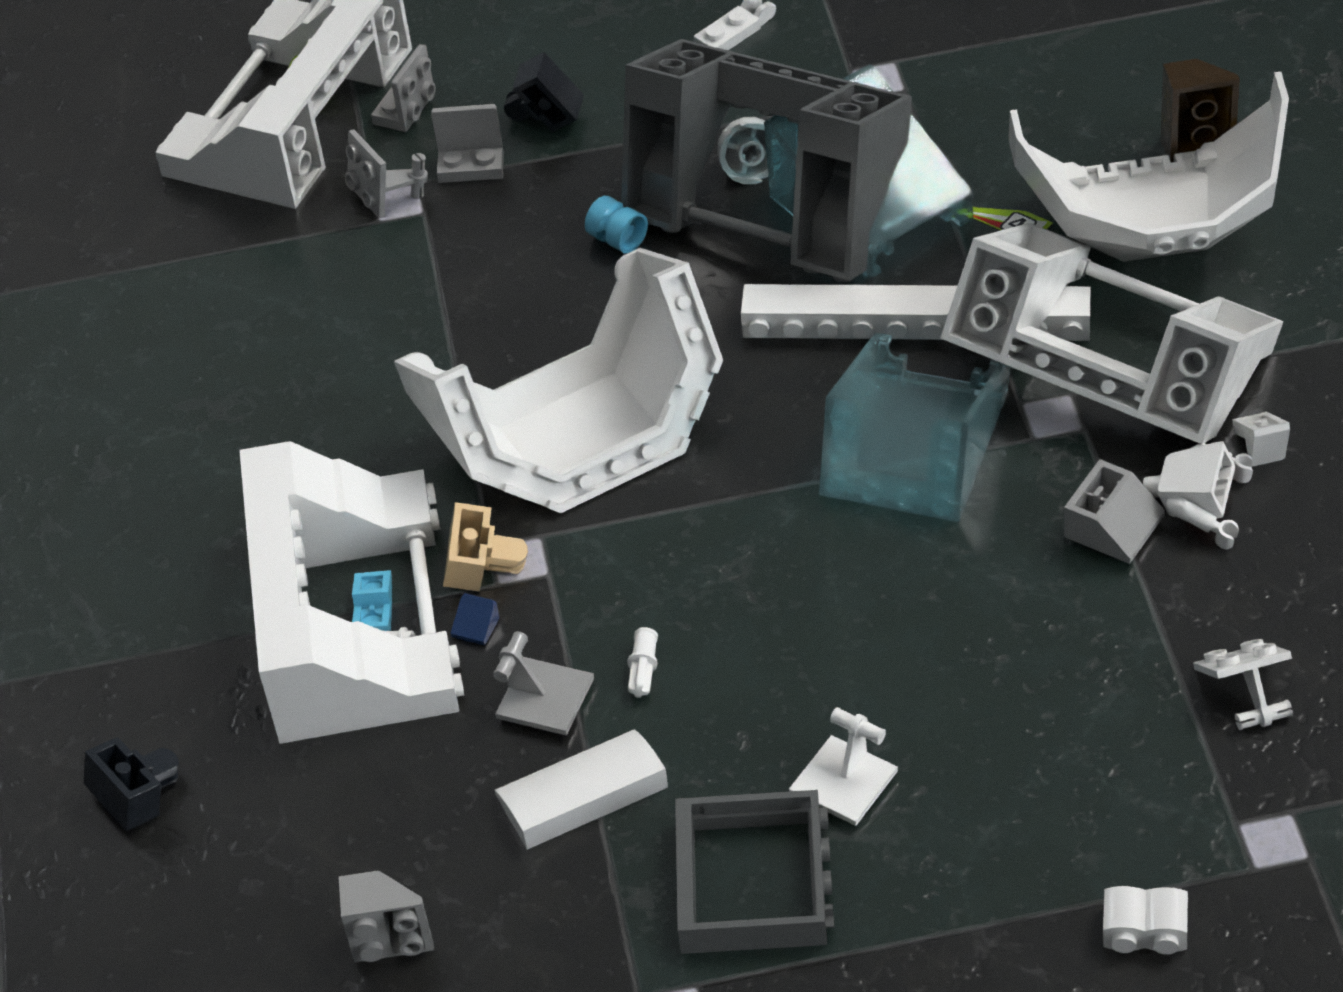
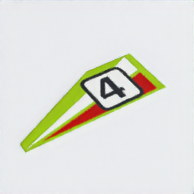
(1004, 219)

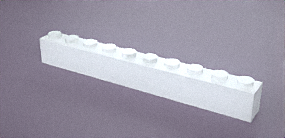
(882, 309)

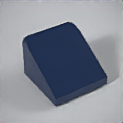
(475, 619)

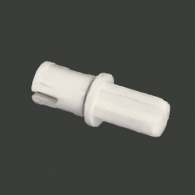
(642, 661)

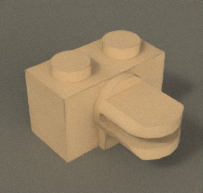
(476, 549)

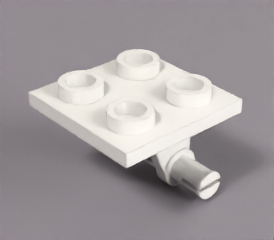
(1248, 660)
(845, 772)

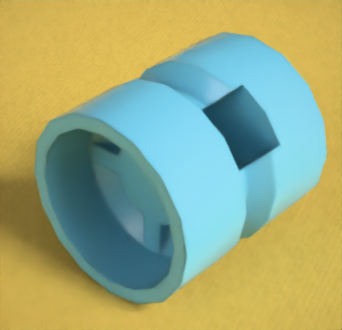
(615, 224)

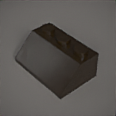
(1196, 105)

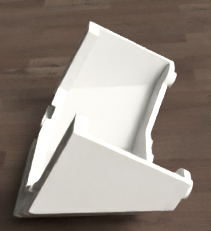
(594, 412)

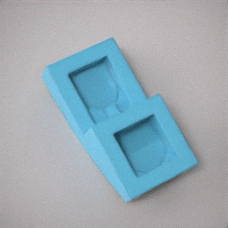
(373, 599)

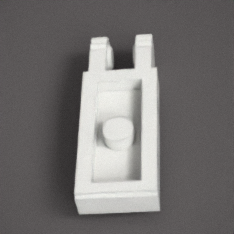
(736, 24)

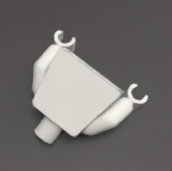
(1198, 484)

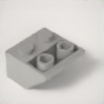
(1112, 512)
(382, 917)

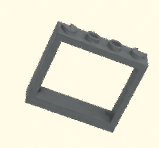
(746, 812)

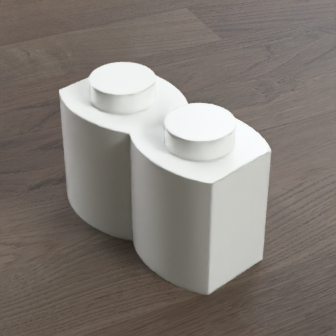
(1145, 919)

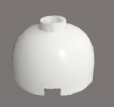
(744, 150)

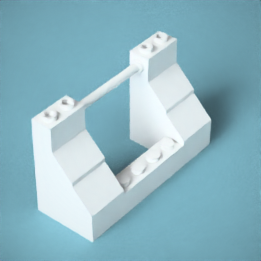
(272, 142)
(1200, 365)
(314, 666)

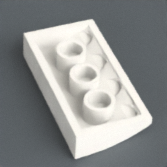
(582, 788)

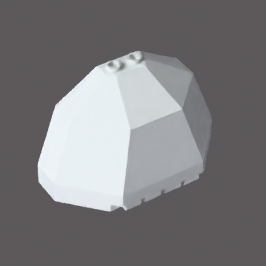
(1162, 203)

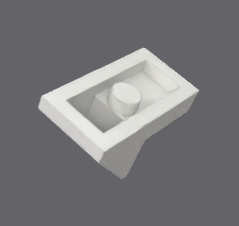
(1264, 436)

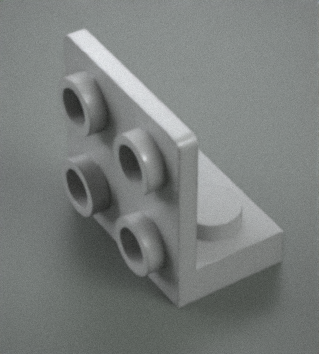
(408, 95)
(468, 143)

